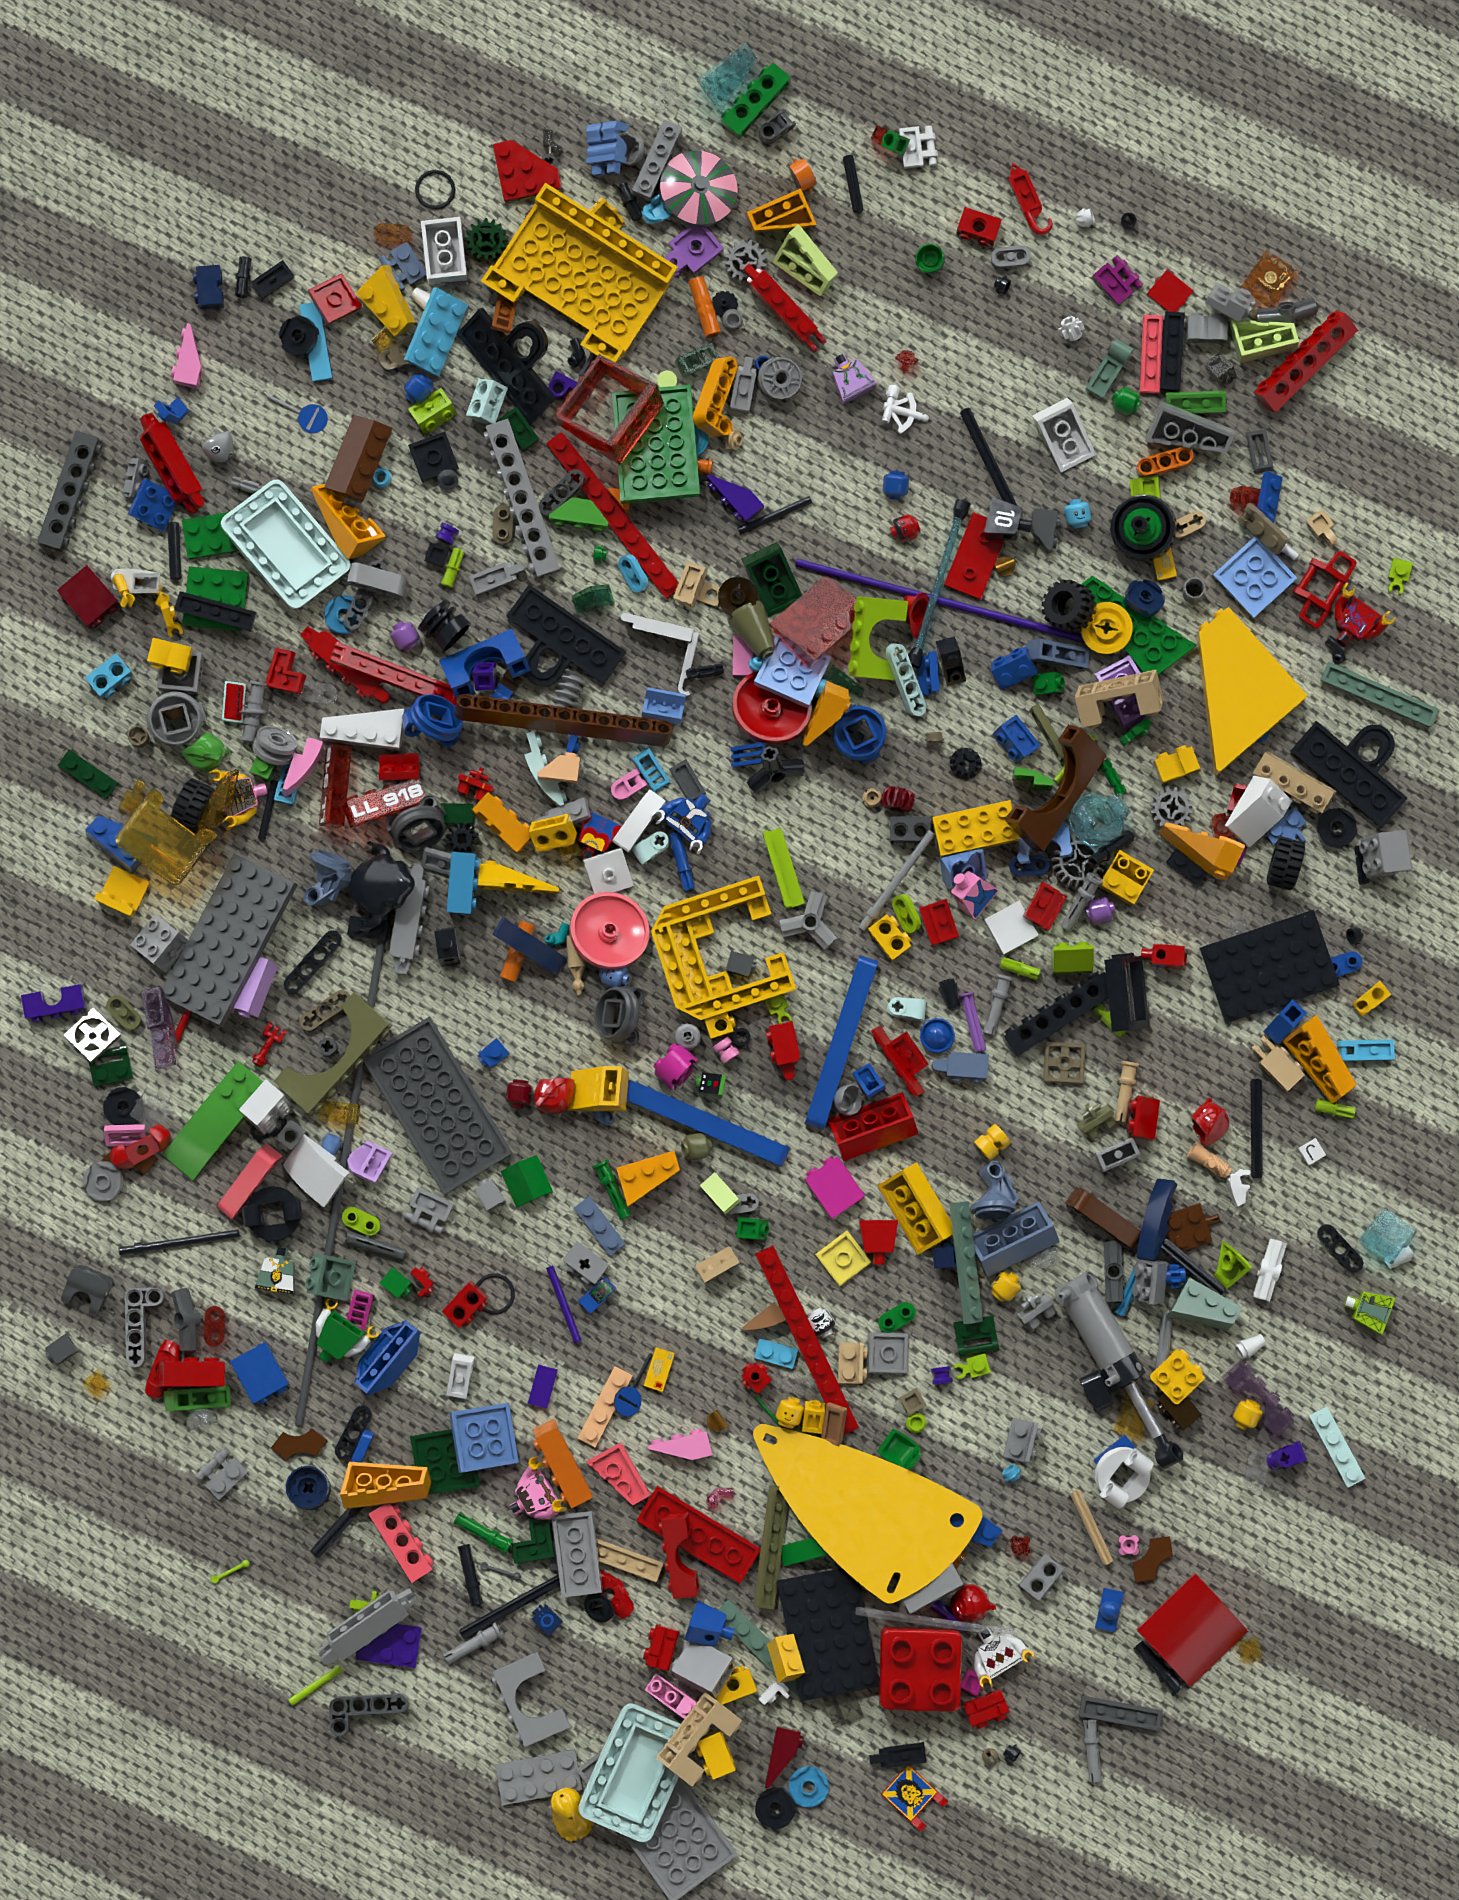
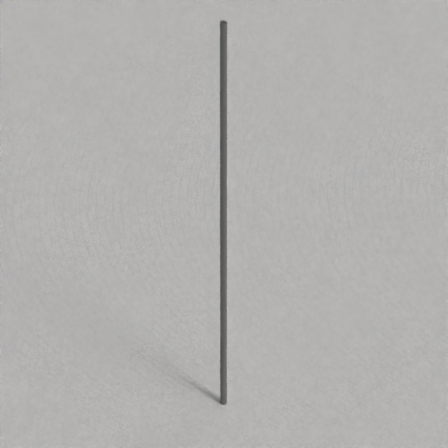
(338, 1196)

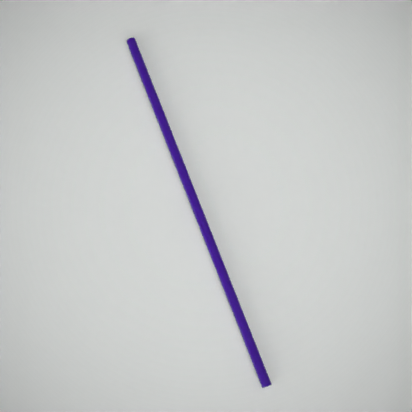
(940, 601)

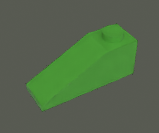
(197, 1398)

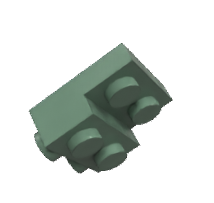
(330, 1277)

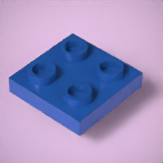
(152, 505)

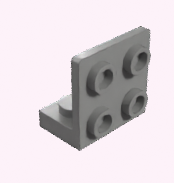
(159, 943)
(1021, 1440)

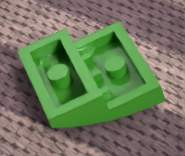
(1039, 781)

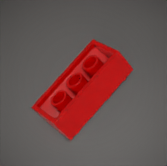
(873, 1126)

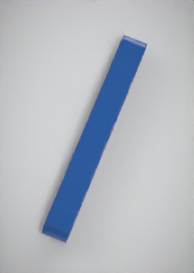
(841, 1042)
(707, 1123)

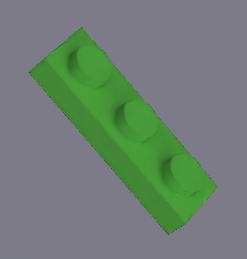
(1198, 401)

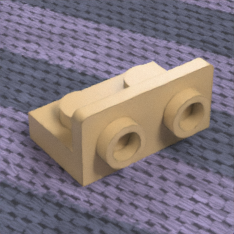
(717, 1264)
(851, 1363)

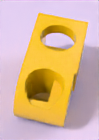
(1371, 998)

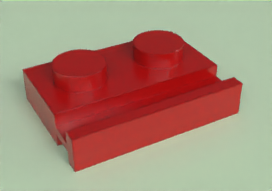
(1044, 906)
(938, 922)

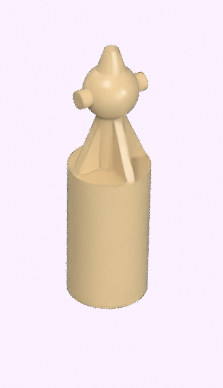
(576, 965)

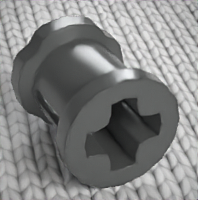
(331, 1052)

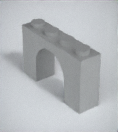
(529, 1728)

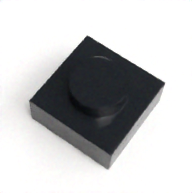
(436, 554)

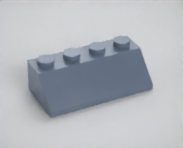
(1014, 1239)

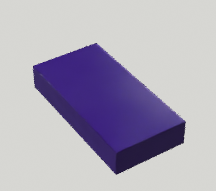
(542, 1386)

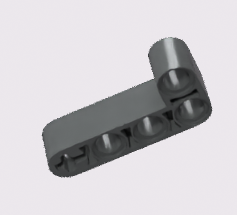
(370, 1708)

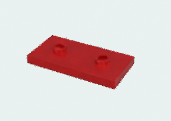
(973, 559)

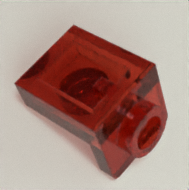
(1243, 495)

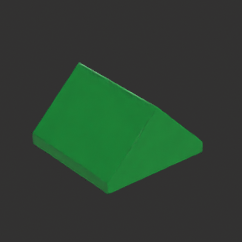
(526, 1181)

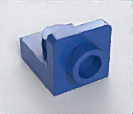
(492, 1054)

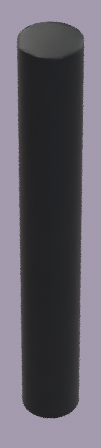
(268, 810)

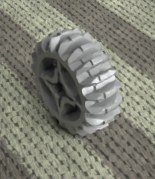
(1076, 852)

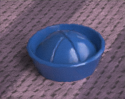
(937, 1035)

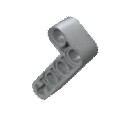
(140, 1327)

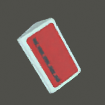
(233, 702)

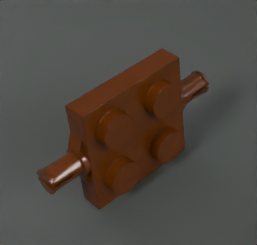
(1190, 1227)

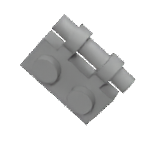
(432, 1205)
(224, 1479)

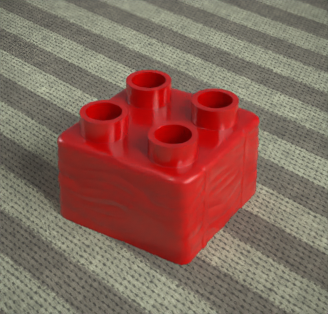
(920, 1669)

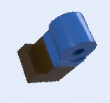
(507, 686)

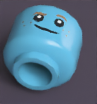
(1077, 513)

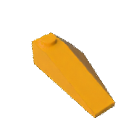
(349, 530)

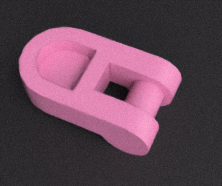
(621, 788)

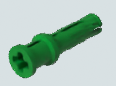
(607, 1180)
(491, 1537)

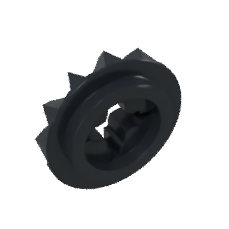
(973, 768)
(599, 1614)

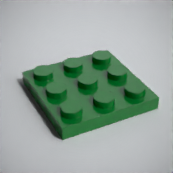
(217, 585)

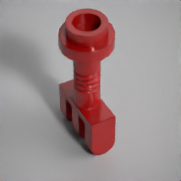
(259, 1059)

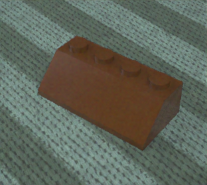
(358, 458)

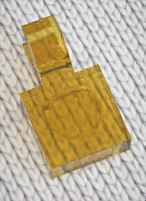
(132, 799)

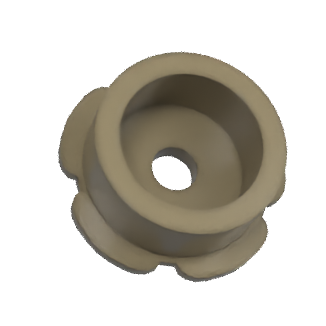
(934, 738)

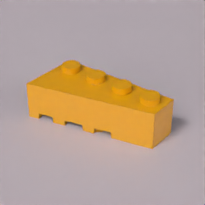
(1320, 1059)

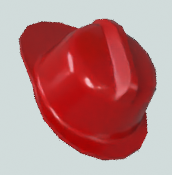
(916, 611)

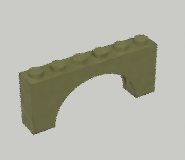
(366, 1031)

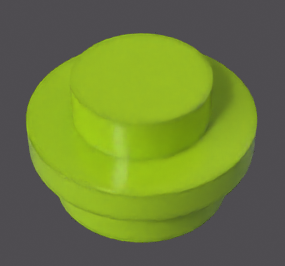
(916, 1422)

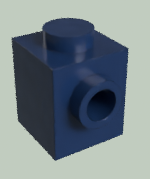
(944, 1256)

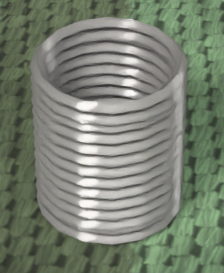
(1197, 581)

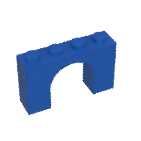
(500, 648)

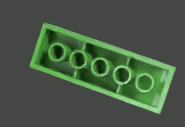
(213, 1122)

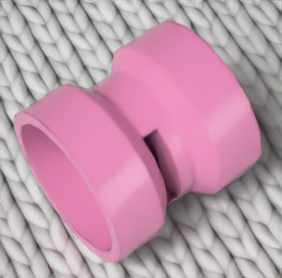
(728, 1054)

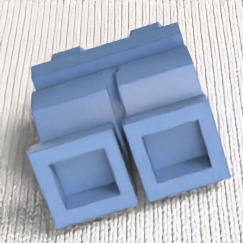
(606, 147)

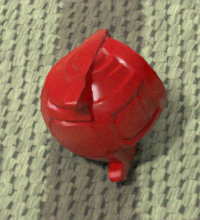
(554, 1095)
(1210, 1122)
(970, 1603)

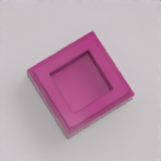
(971, 1683)

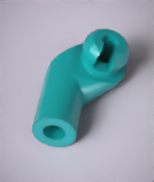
(558, 937)

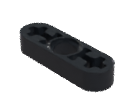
(1354, 1255)
(341, 1443)

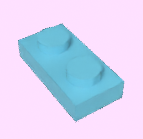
(776, 1353)

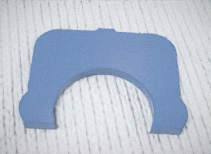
(1061, 838)

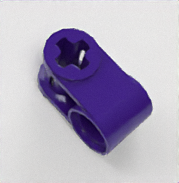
(1286, 1456)

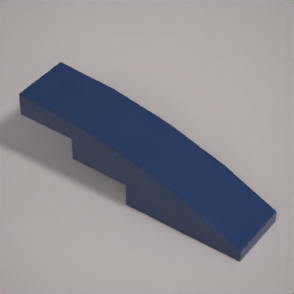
(529, 946)
(1155, 1218)

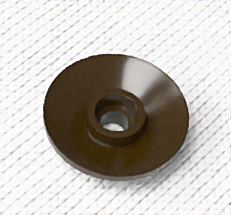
(728, 590)

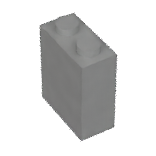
(703, 1668)

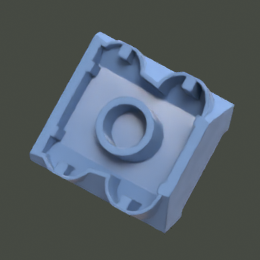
(961, 863)

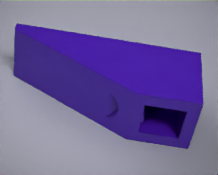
(738, 498)

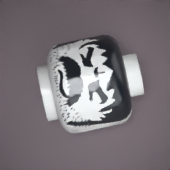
(821, 1322)

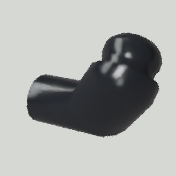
(578, 353)
(1338, 650)

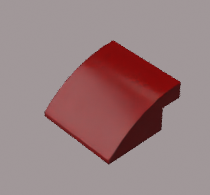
(1192, 1629)

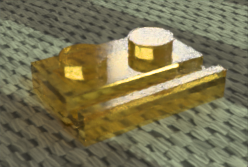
(1129, 1420)

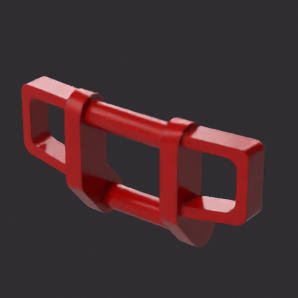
(1310, 598)

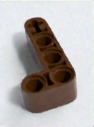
(1104, 1217)

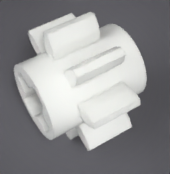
(1071, 328)

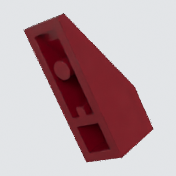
(783, 1750)

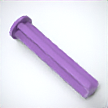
(973, 1022)

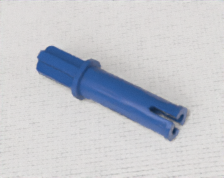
(681, 861)

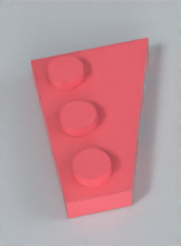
(621, 1473)

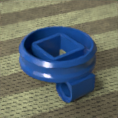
(419, 720)
(865, 751)

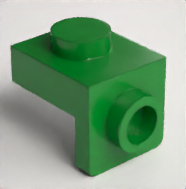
(1048, 683)

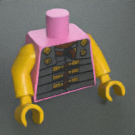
(245, 798)

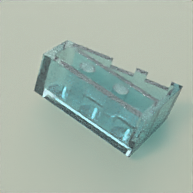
(727, 75)

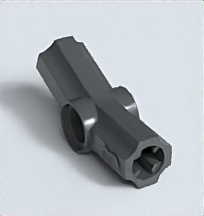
(1288, 311)
(186, 1319)

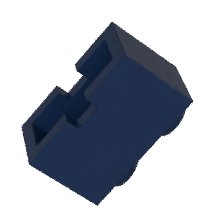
(208, 281)

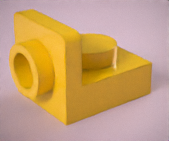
(813, 1416)

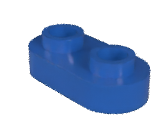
(1343, 965)

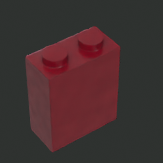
(88, 597)

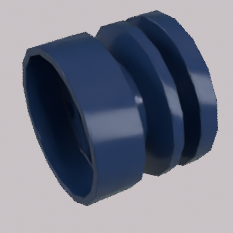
(296, 1488)

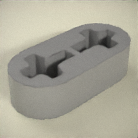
(744, 1208)

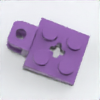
(682, 251)

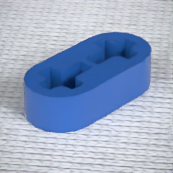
(362, 1446)

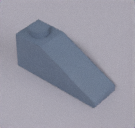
(1058, 653)

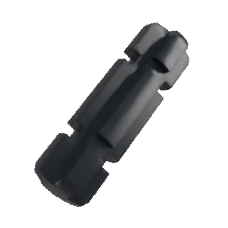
(704, 671)
(1359, 862)

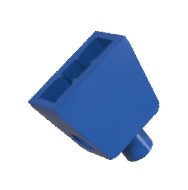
(707, 1626)

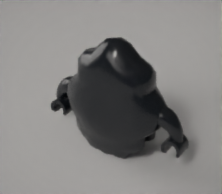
(380, 885)

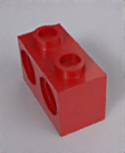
(462, 1301)

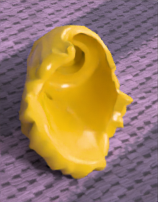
(567, 1816)

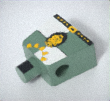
(277, 1273)

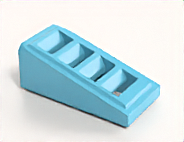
(641, 755)
(282, 799)

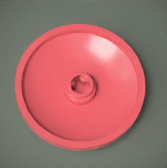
(609, 930)

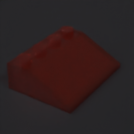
(816, 620)

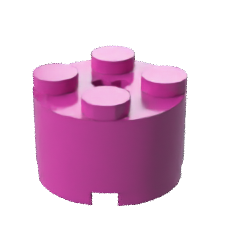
(675, 1066)

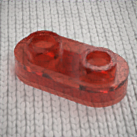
(212, 1326)

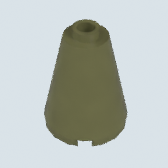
(753, 628)

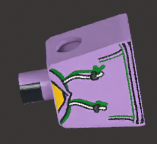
(851, 379)

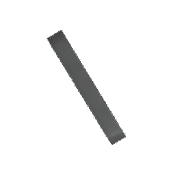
(367, 597)

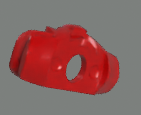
(167, 1350)
(621, 1600)

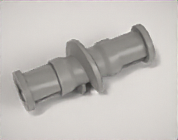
(253, 710)

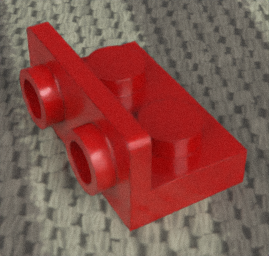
(399, 766)

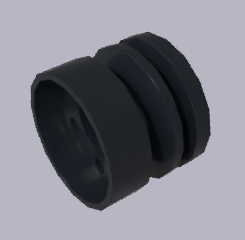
(441, 622)

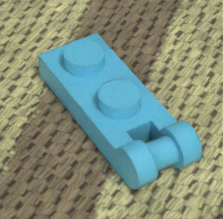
(1367, 1050)

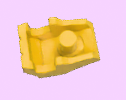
(608, 213)

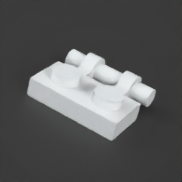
(914, 155)

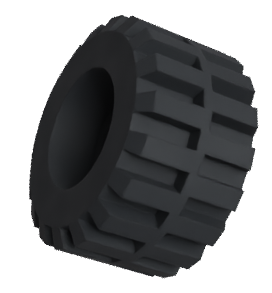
(1081, 611)
(191, 803)
(1286, 863)

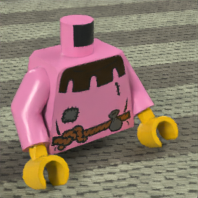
(536, 1494)

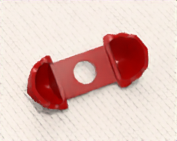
(127, 1157)

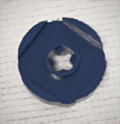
(1135, 600)

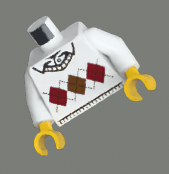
(998, 1655)

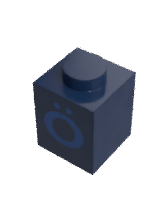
(546, 1619)

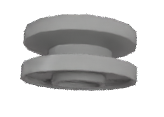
(791, 380)
(275, 745)

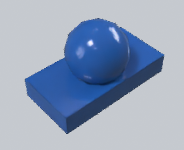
(1109, 1609)

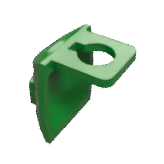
(899, 1450)

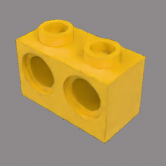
(551, 829)
(885, 940)

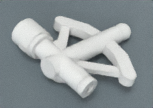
(891, 407)

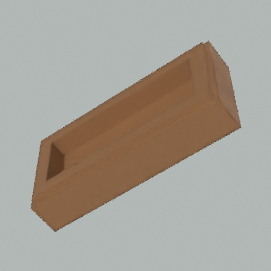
(834, 1423)

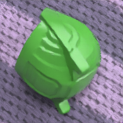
(205, 753)

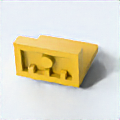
(123, 891)

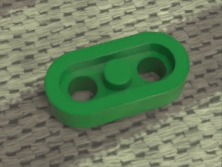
(897, 1317)

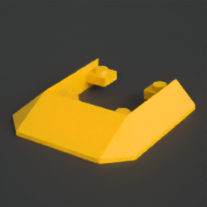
(684, 970)

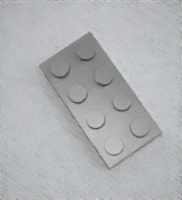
(577, 1554)
(537, 1776)

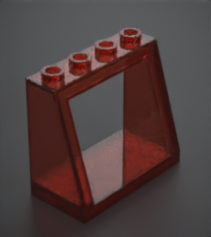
(632, 425)

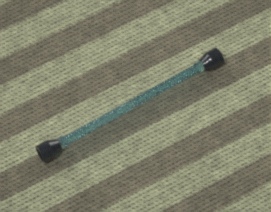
(960, 511)

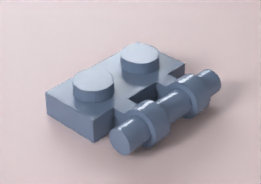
(407, 262)

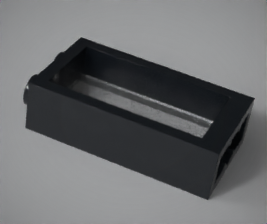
(1126, 992)

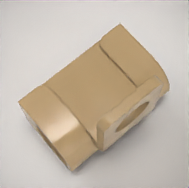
(693, 587)

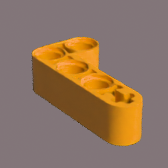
(709, 407)

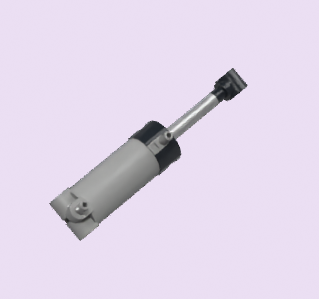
(1112, 1354)

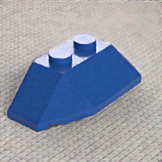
(387, 1357)

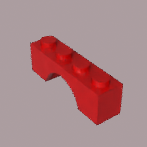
(683, 1580)

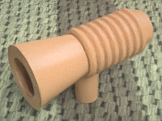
(1212, 1162)

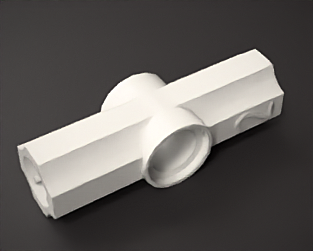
(1269, 1270)

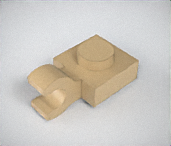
(1322, 524)

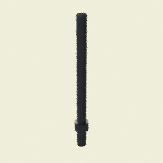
(140, 1248)

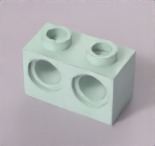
(486, 401)

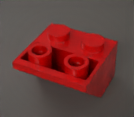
(1144, 1118)

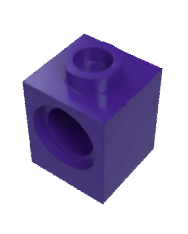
(485, 676)

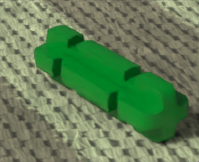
(1113, 777)

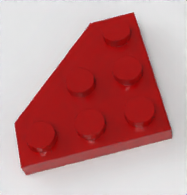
(522, 171)

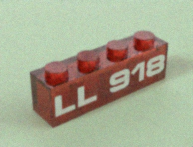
(335, 785)
(383, 802)

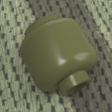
(696, 1146)

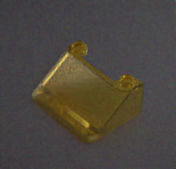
(163, 841)

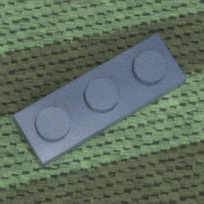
(599, 1226)

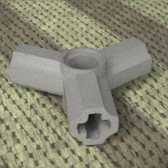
(814, 909)

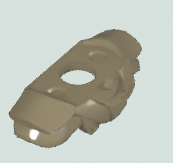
(391, 358)

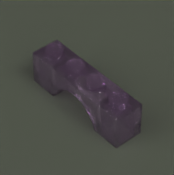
(1275, 1417)

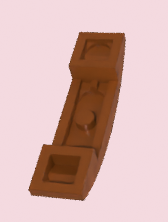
(503, 314)

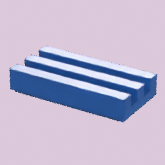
(736, 756)

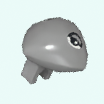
(219, 447)

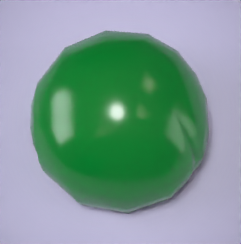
(932, 254)

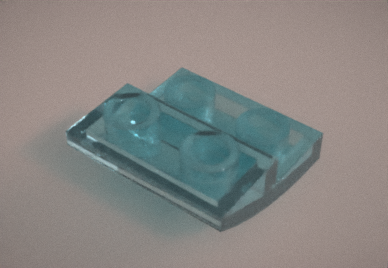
(1387, 1236)

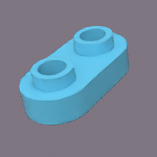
(633, 573)

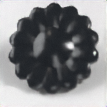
(724, 301)

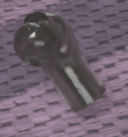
(549, 145)

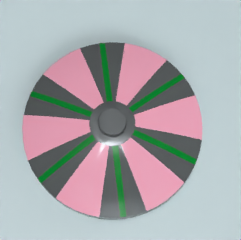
(698, 189)

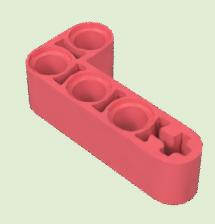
(249, 1180)

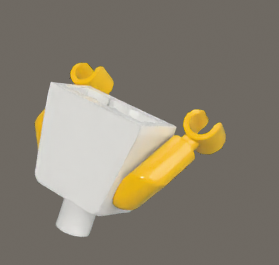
(137, 581)

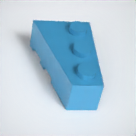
(462, 883)

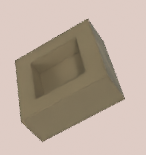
(912, 1401)

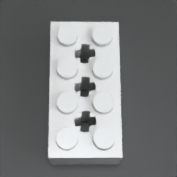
(265, 1107)

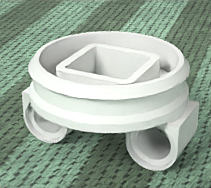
(1136, 1484)

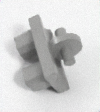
(1035, 1306)

